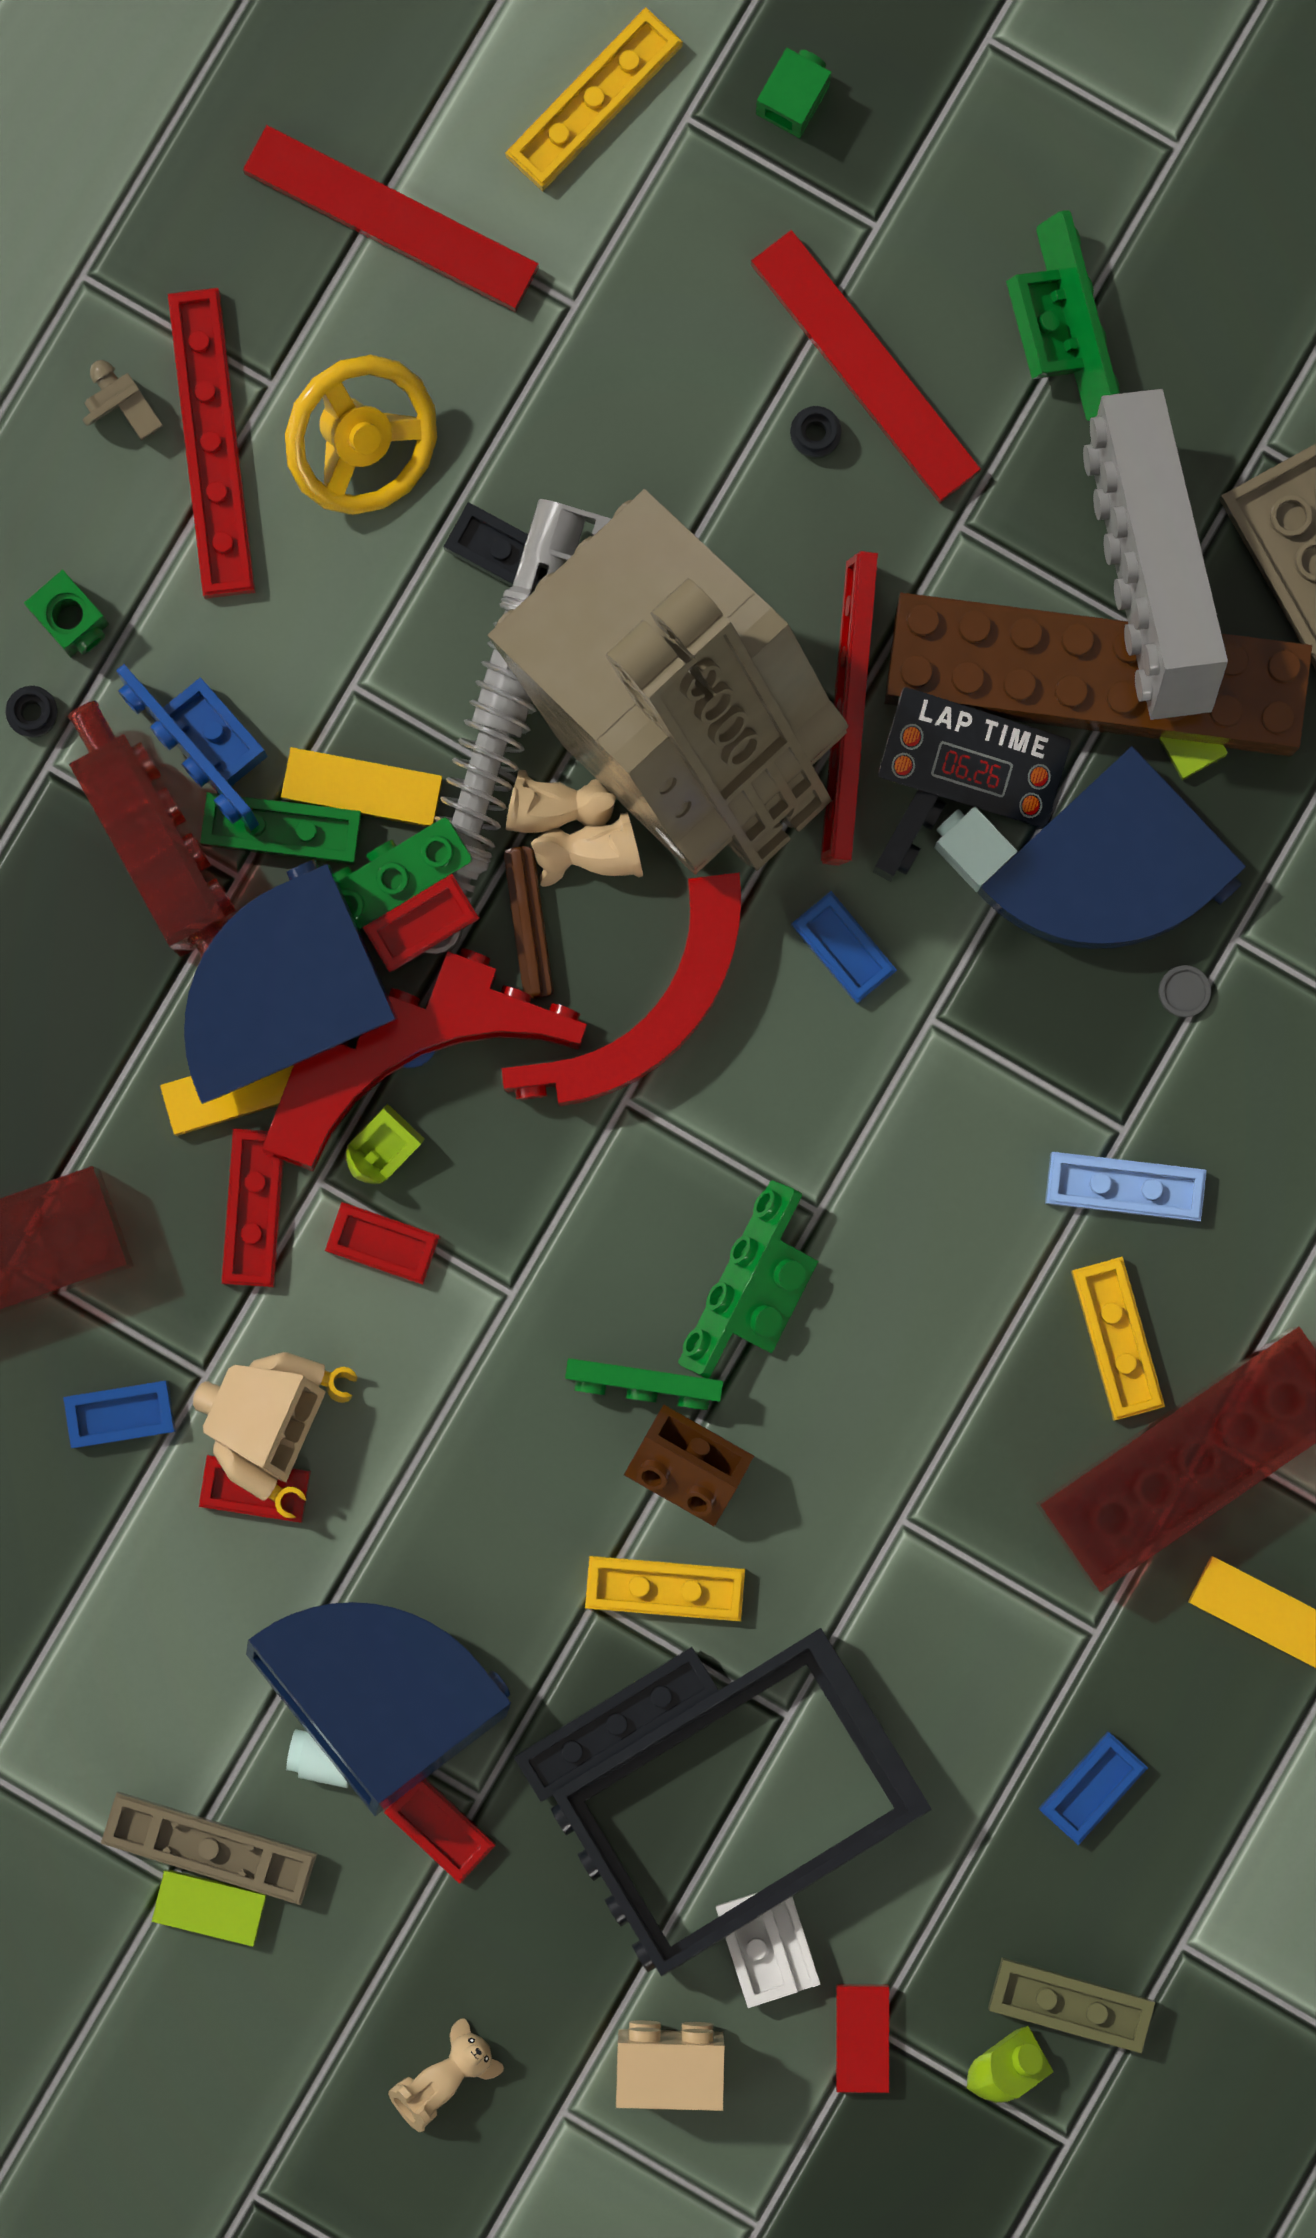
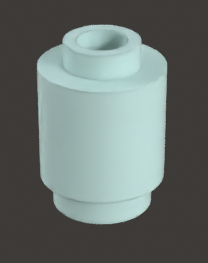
(311, 1762)

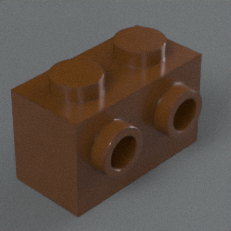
(689, 1465)

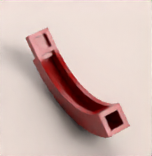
(677, 1015)

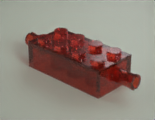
(147, 834)

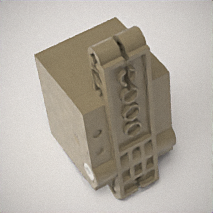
(675, 688)

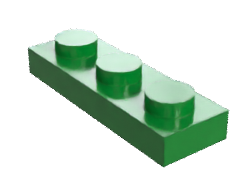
(286, 830)
(643, 1384)

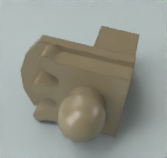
(121, 394)

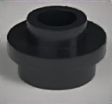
(815, 416)
(20, 700)

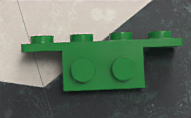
(1060, 316)
(402, 871)
(756, 1286)

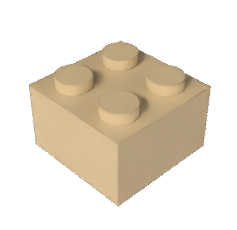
(670, 2067)

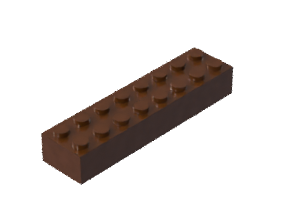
(1081, 677)

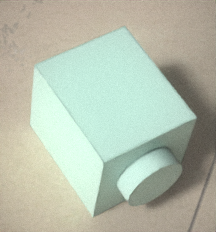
(973, 846)

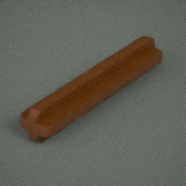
(528, 922)

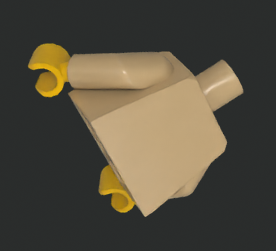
(264, 1418)

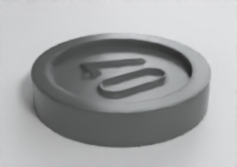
(1184, 991)

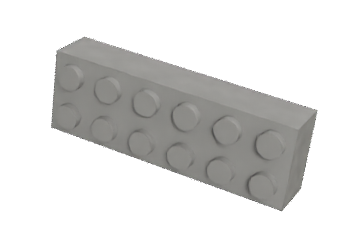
(1155, 555)

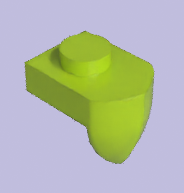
(381, 1147)
(1009, 2068)

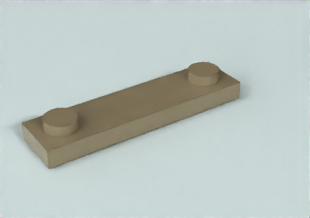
(209, 1848)

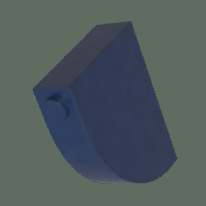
(1115, 865)
(281, 985)
(379, 1692)

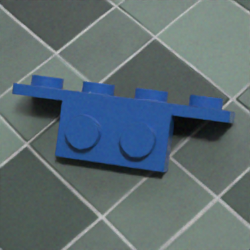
(208, 735)

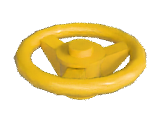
(359, 435)

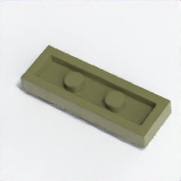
(1071, 2005)

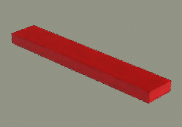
(391, 218)
(865, 366)
(211, 443)
(850, 702)

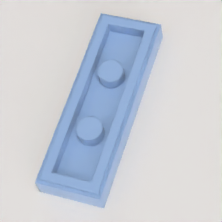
(1125, 1186)

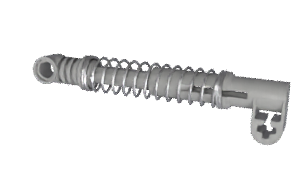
(502, 699)

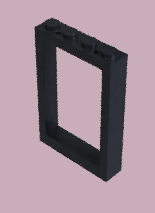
(861, 1724)

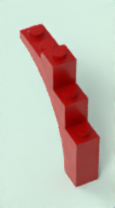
(458, 1011)

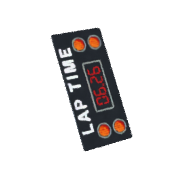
(974, 757)

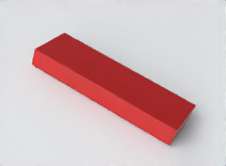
(252, 1212)

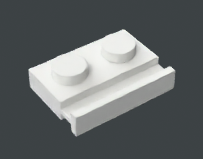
(771, 1954)

